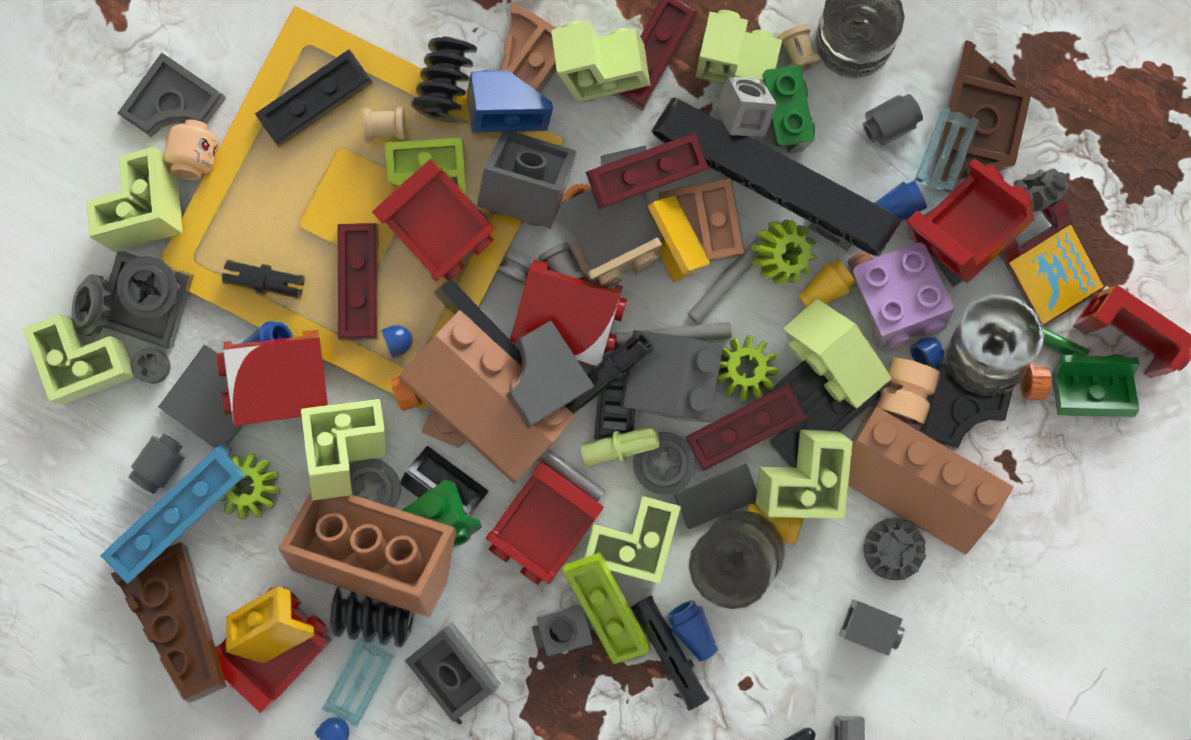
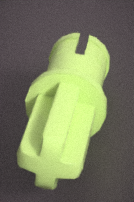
(620, 446)

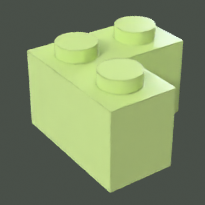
(733, 51)
(596, 64)
(144, 208)
(837, 350)
(69, 367)
(340, 436)
(816, 485)
(646, 548)

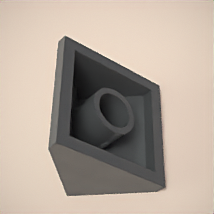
(453, 672)

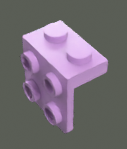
(903, 296)

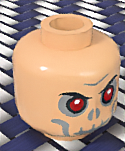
(190, 150)

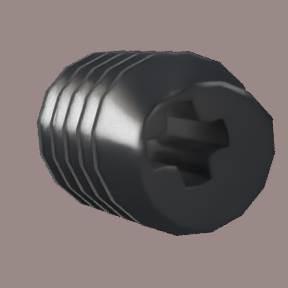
(441, 78)
(369, 619)

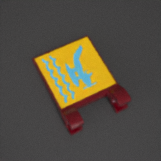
(1053, 267)

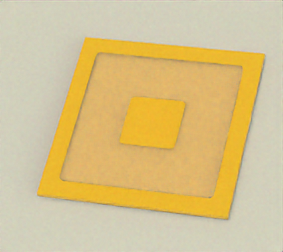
(288, 201)

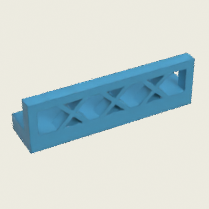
(173, 514)

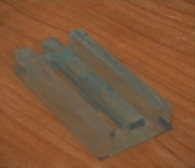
(957, 120)
(342, 712)

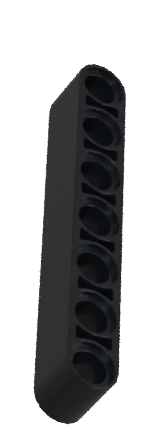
(781, 179)

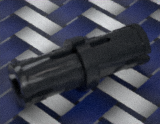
(263, 279)

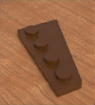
(176, 622)

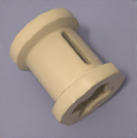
(800, 36)
(384, 124)

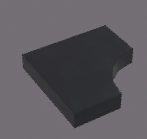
(957, 410)

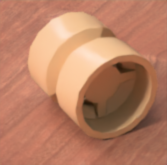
(908, 390)

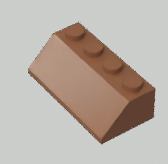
(467, 383)
(924, 481)
(371, 551)

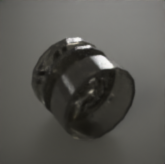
(857, 57)
(994, 345)
(722, 572)

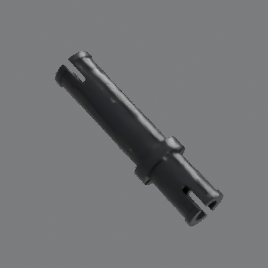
(614, 366)
(670, 653)

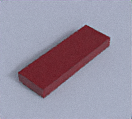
(661, 40)
(647, 170)
(358, 282)
(746, 427)

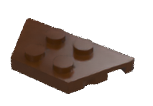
(999, 103)

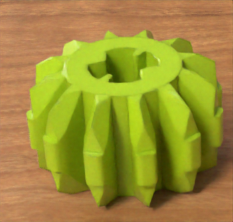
(794, 246)
(757, 375)
(251, 502)

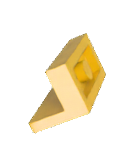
(680, 246)
(265, 627)

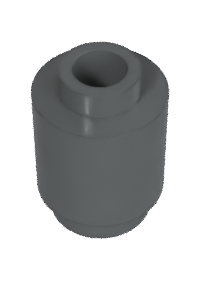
(892, 119)
(156, 463)

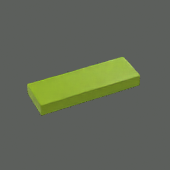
(606, 608)

